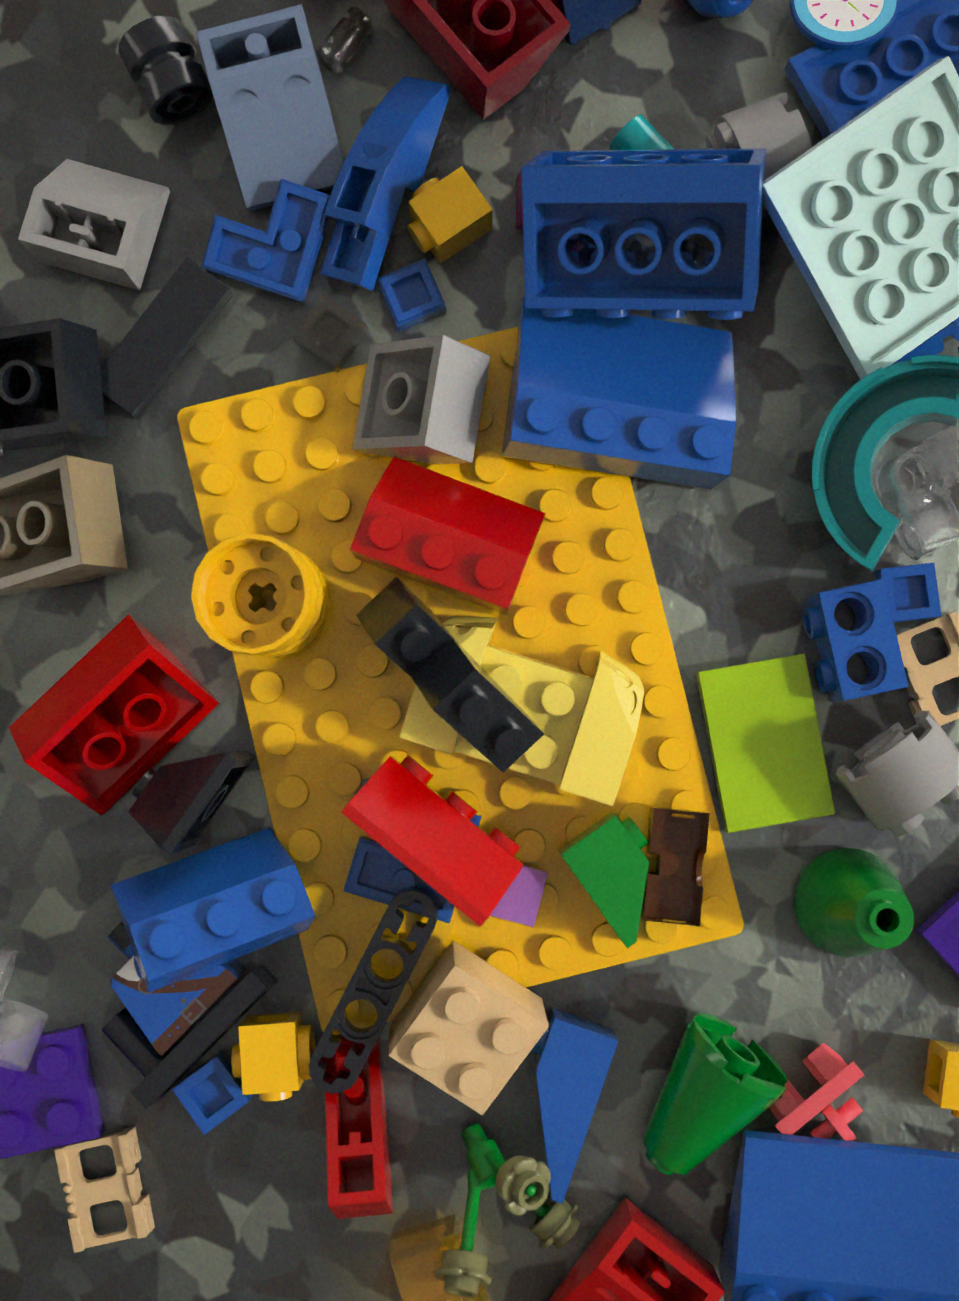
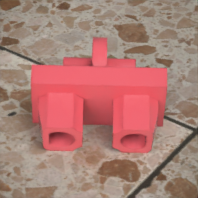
(835, 1079)

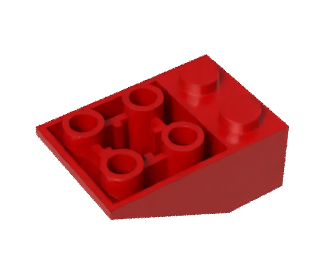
(639, 1262)

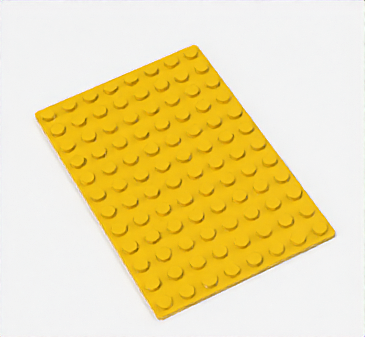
(336, 708)

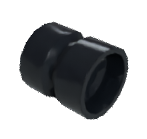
(164, 69)

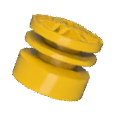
(230, 600)

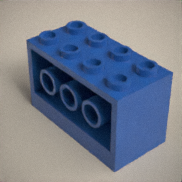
(651, 194)

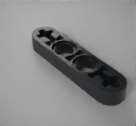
(371, 987)

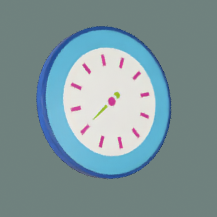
(844, 22)

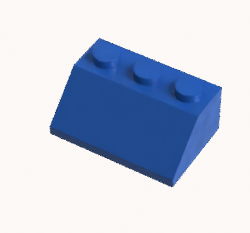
(212, 908)

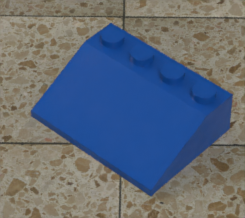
(623, 397)
(841, 1222)

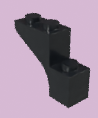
(448, 675)

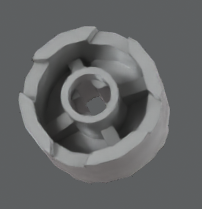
(763, 126)
(903, 774)

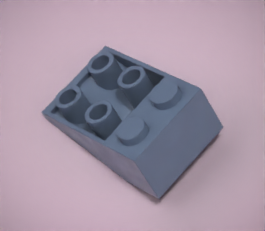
(272, 104)

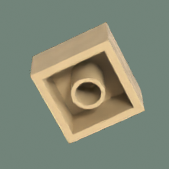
(467, 1028)

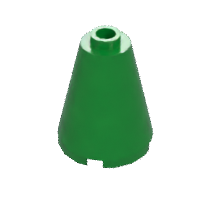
(852, 904)
(709, 1095)

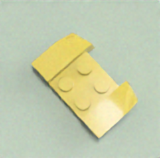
(584, 719)

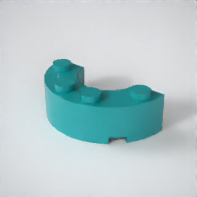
(854, 433)

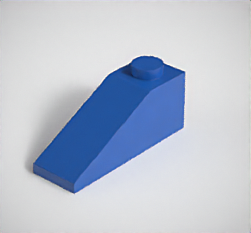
(570, 1074)

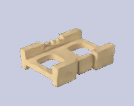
(924, 677)
(122, 1186)

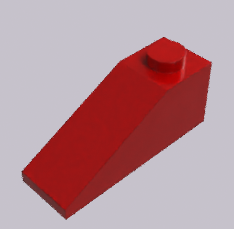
(358, 1140)

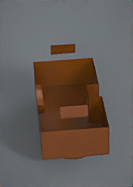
(676, 887)

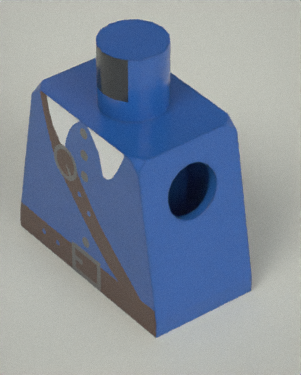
(173, 1008)

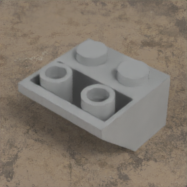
(94, 222)

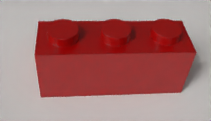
(447, 534)
(112, 716)
(436, 837)

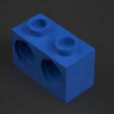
(870, 638)

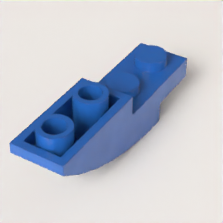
(379, 168)

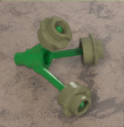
(523, 1188)

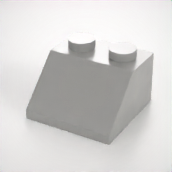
(422, 400)

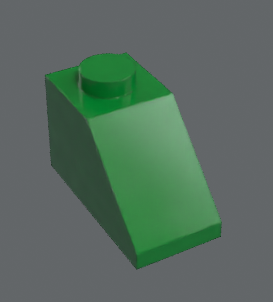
(612, 871)

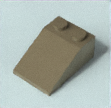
(59, 525)

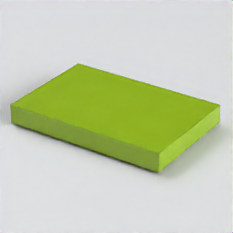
(765, 743)

